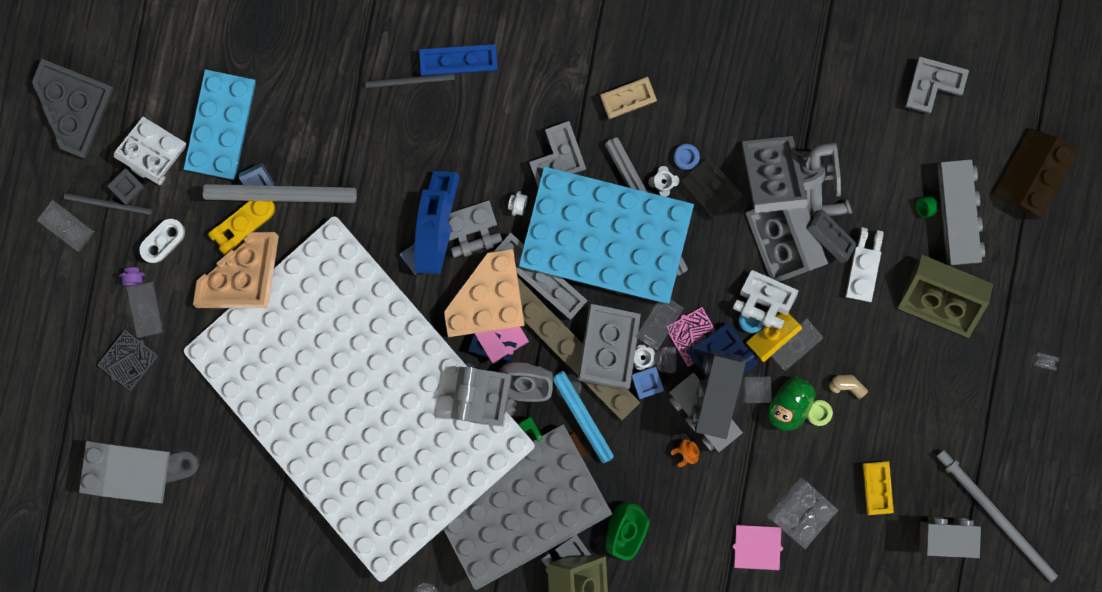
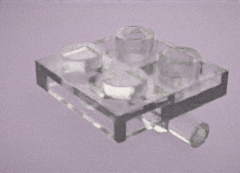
(802, 512)

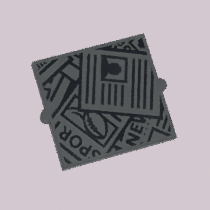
(127, 360)

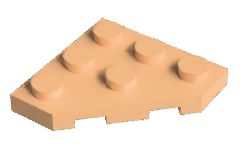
(241, 276)
(488, 298)

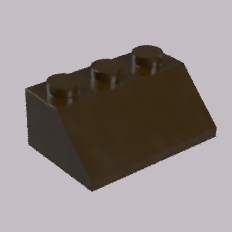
(1036, 173)

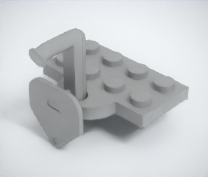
(782, 175)

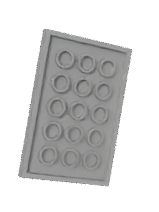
(528, 510)

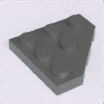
(71, 105)

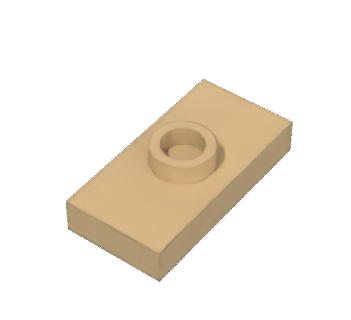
(628, 98)

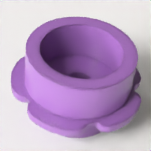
(131, 276)

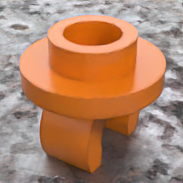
(689, 451)

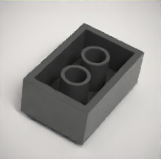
(717, 393)

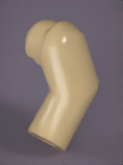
(848, 382)

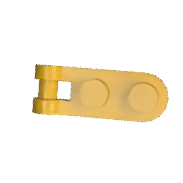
(242, 223)

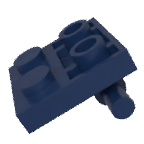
(725, 340)

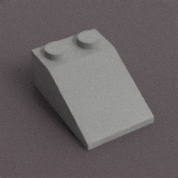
(124, 472)

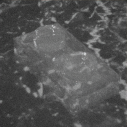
(65, 225)

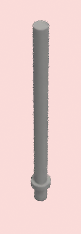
(952, 466)

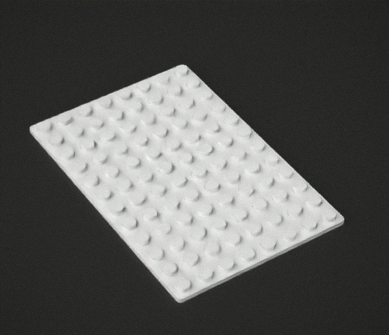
(356, 400)

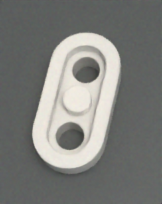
(162, 240)

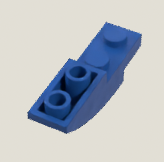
(432, 222)

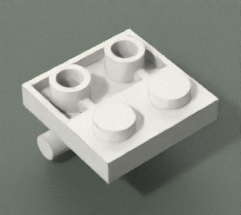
(149, 150)

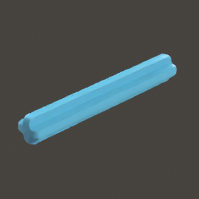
(583, 417)

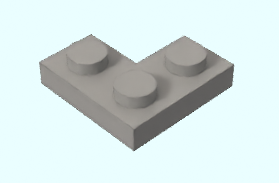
(929, 78)
(565, 151)

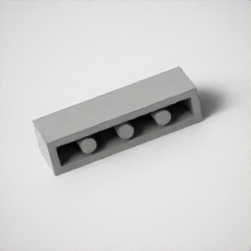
(959, 212)

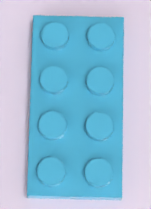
(220, 125)

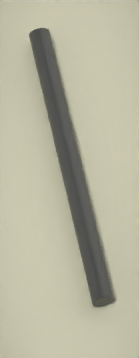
(424, 79)
(109, 204)

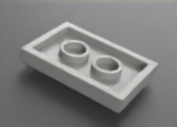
(609, 347)

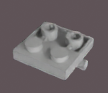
(481, 396)

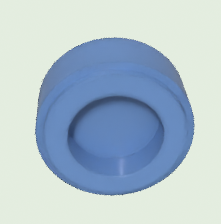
(686, 156)

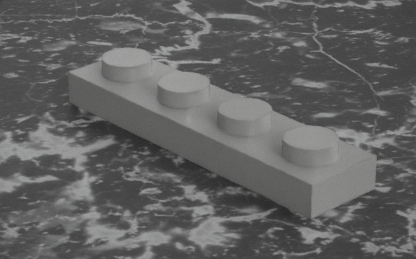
(552, 287)

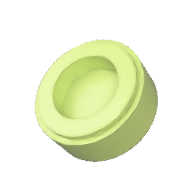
(820, 413)

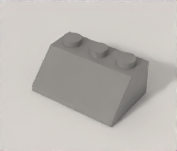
(786, 243)

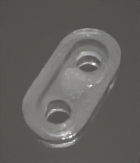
(175, 468)

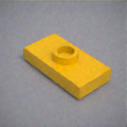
(771, 339)
(878, 488)

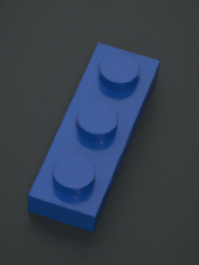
(458, 60)

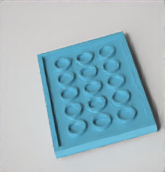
(606, 235)

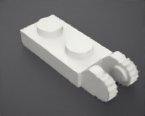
(864, 268)

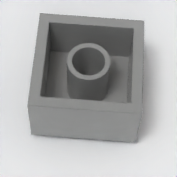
(950, 539)

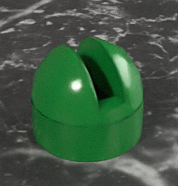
(926, 206)

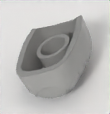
(528, 382)

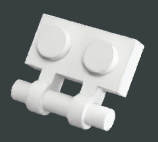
(769, 293)

